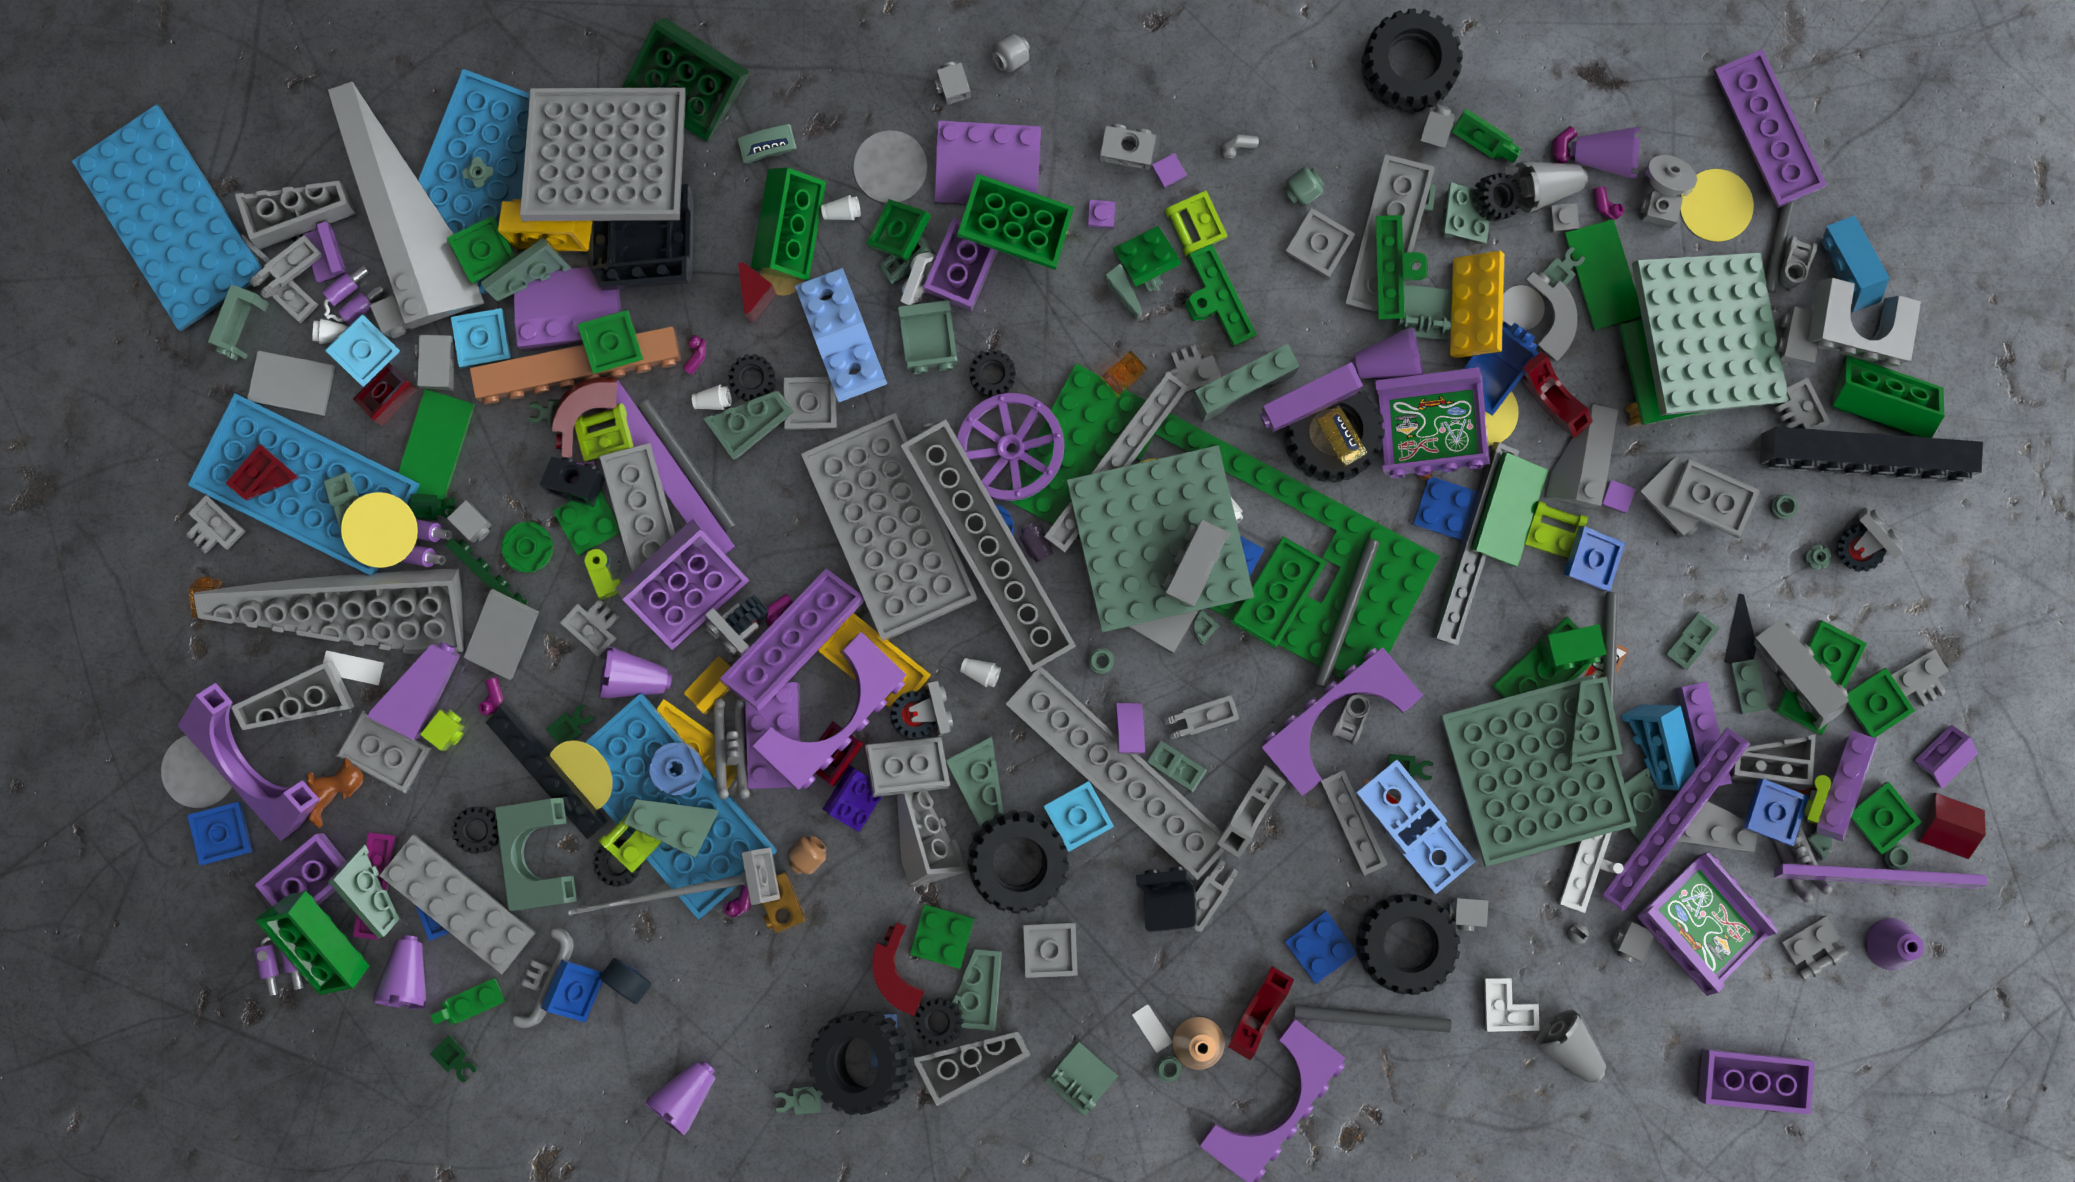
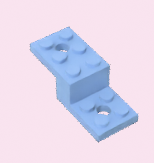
(840, 335)
(1415, 826)

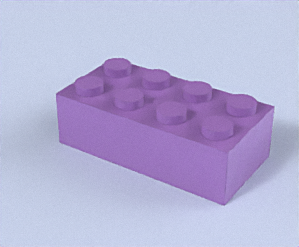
(784, 717)
(1756, 1081)

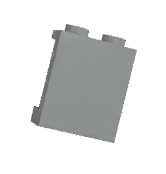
(1658, 492)

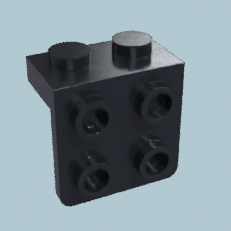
(1168, 899)

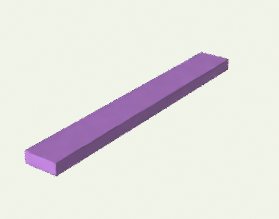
(673, 479)
(1676, 819)
(1880, 876)

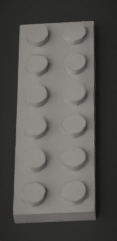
(1399, 191)
(638, 502)
(457, 904)

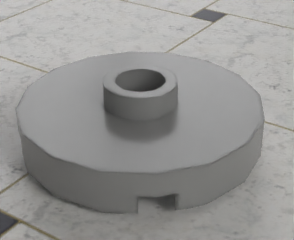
(1671, 175)

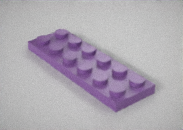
(1770, 128)
(792, 639)

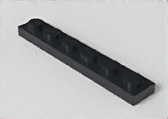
(545, 770)

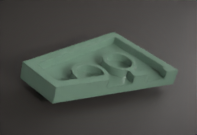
(530, 265)
(748, 423)
(1595, 723)
(978, 780)
(1643, 802)
(672, 824)
(361, 889)
(980, 991)

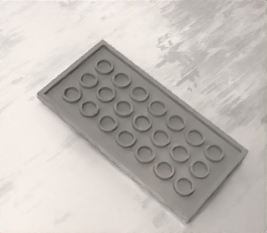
(888, 528)

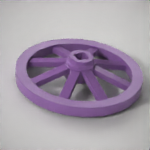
(1009, 439)

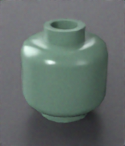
(1305, 186)

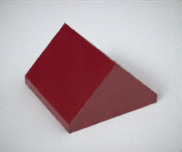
(756, 292)
(384, 394)
(842, 759)
(1953, 826)

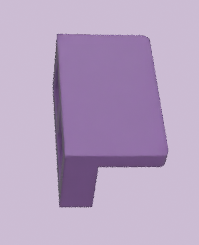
(331, 263)
(1947, 755)

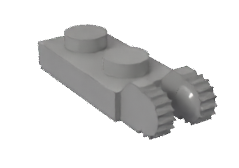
(286, 266)
(1205, 717)
(1211, 894)

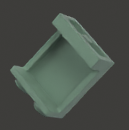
(232, 319)
(928, 336)

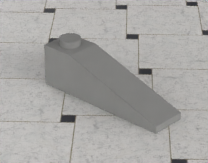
(1585, 462)
(924, 843)

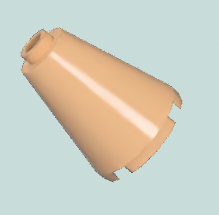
(1190, 1035)

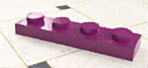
(380, 855)

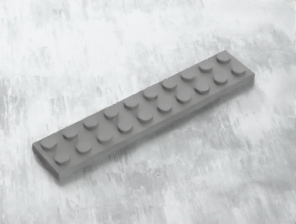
(1120, 777)

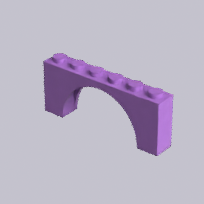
(1375, 677)
(875, 679)
(209, 729)
(1250, 1152)

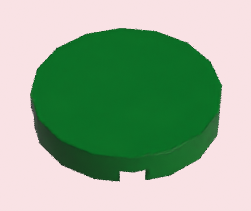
(527, 547)

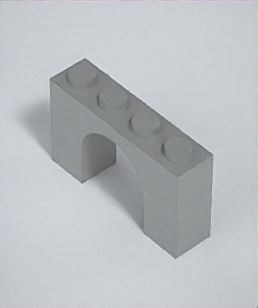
(1833, 327)

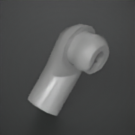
(1245, 141)

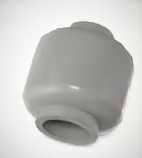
(1010, 53)

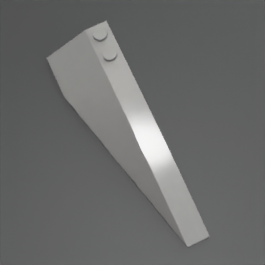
(403, 218)
(379, 610)

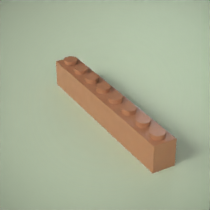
(566, 368)

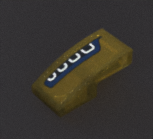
(1341, 436)

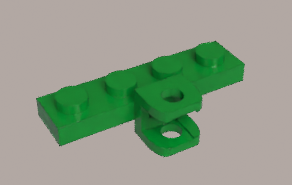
(1395, 267)
(1218, 297)

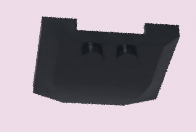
(643, 251)

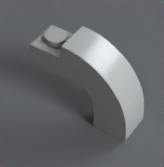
(1564, 315)
(1250, 811)

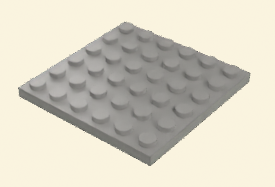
(603, 154)

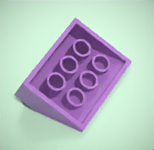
(985, 149)
(552, 308)
(681, 584)

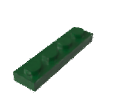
(481, 569)

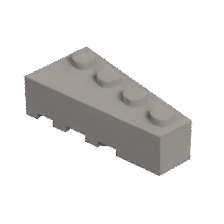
(292, 211)
(1802, 673)
(302, 696)
(967, 1066)

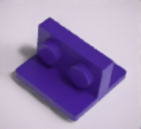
(852, 799)

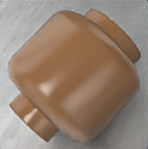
(807, 855)

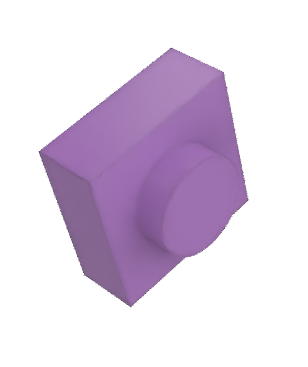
(1101, 214)

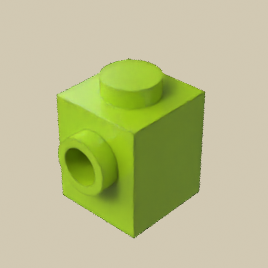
(444, 730)

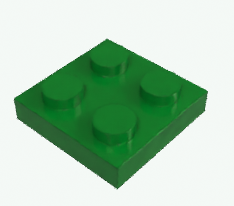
(898, 229)
(480, 249)
(1147, 256)
(610, 341)
(587, 525)
(1878, 703)
(1884, 818)
(942, 936)

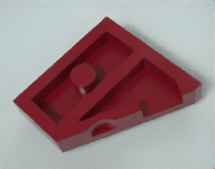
(260, 474)

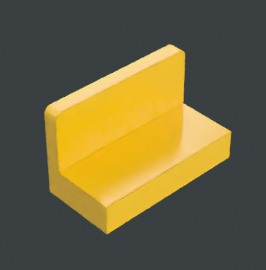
(708, 686)

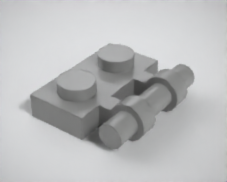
(1811, 940)

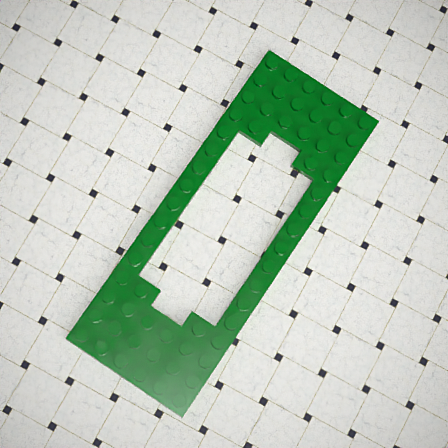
(1096, 416)

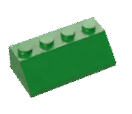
(788, 224)
(1889, 397)
(313, 943)

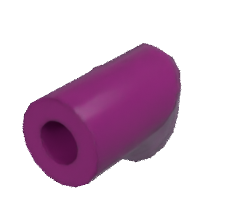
(1605, 207)
(697, 356)
(776, 609)

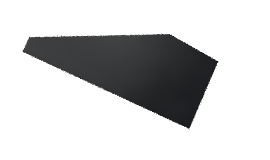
(1742, 637)

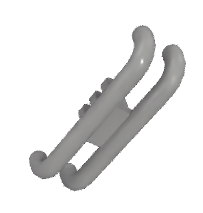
(730, 750)
(1800, 854)
(544, 978)

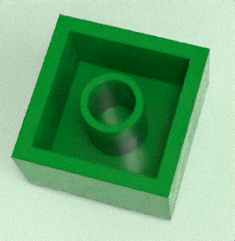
(1567, 647)

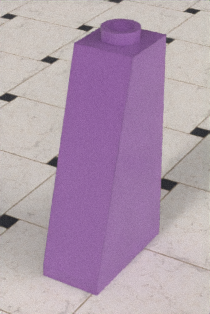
(1311, 398)
(415, 695)

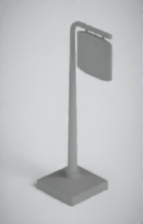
(758, 877)

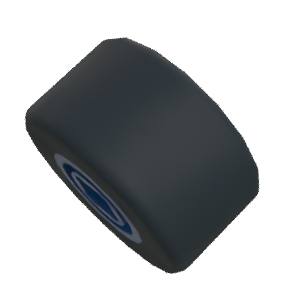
(625, 980)

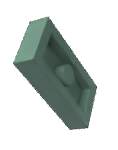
(1748, 686)

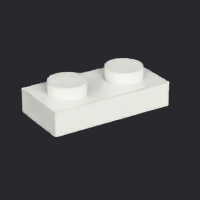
(920, 269)

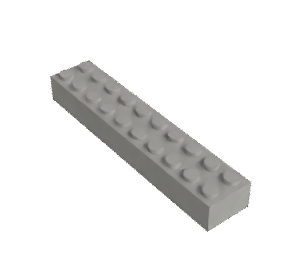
(988, 545)

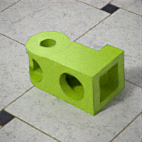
(600, 574)

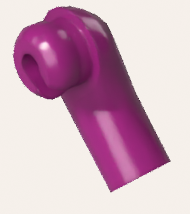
(1560, 145)
(494, 698)
(739, 905)

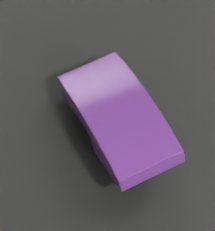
(1130, 728)

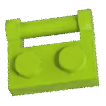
(1204, 219)
(605, 440)
(1550, 538)
(1815, 807)
(634, 850)

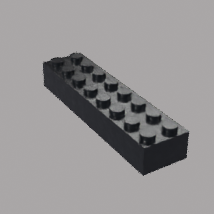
(1871, 453)

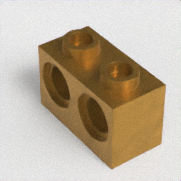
(788, 901)

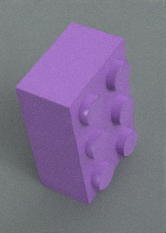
(959, 269)
(304, 870)

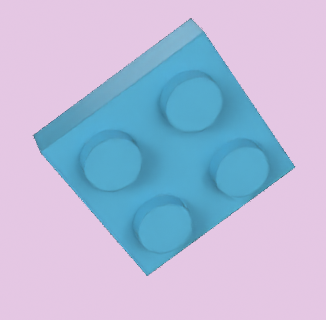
(481, 338)
(362, 350)
(1078, 816)

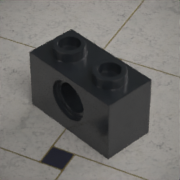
(583, 490)

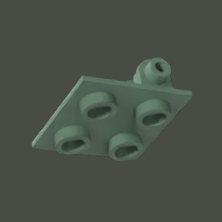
(1461, 216)
(1427, 312)
(1081, 1079)

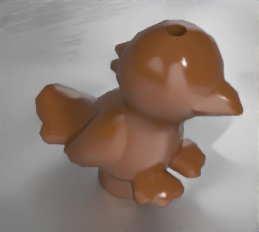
(345, 780)

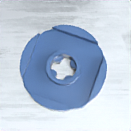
(671, 782)

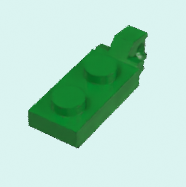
(1485, 137)
(470, 1003)

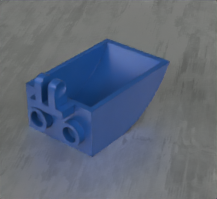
(1504, 369)

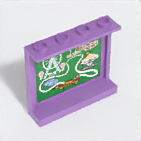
(1433, 422)
(1707, 922)

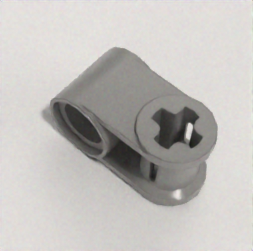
(1797, 258)
(1351, 720)

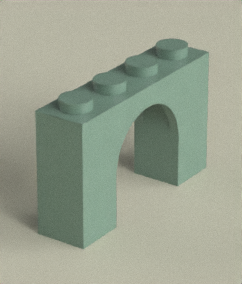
(1264, 371)
(514, 827)

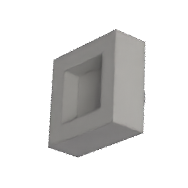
(1564, 217)

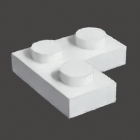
(1502, 1014)

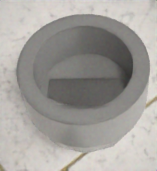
(1574, 938)

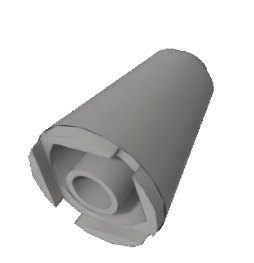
(1547, 182)
(1572, 1046)

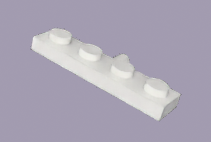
(1584, 872)

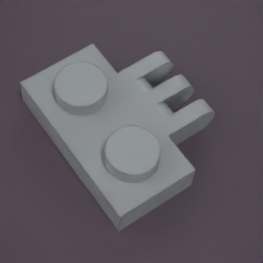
(1193, 370)
(1803, 407)
(213, 525)
(591, 627)
(1922, 677)

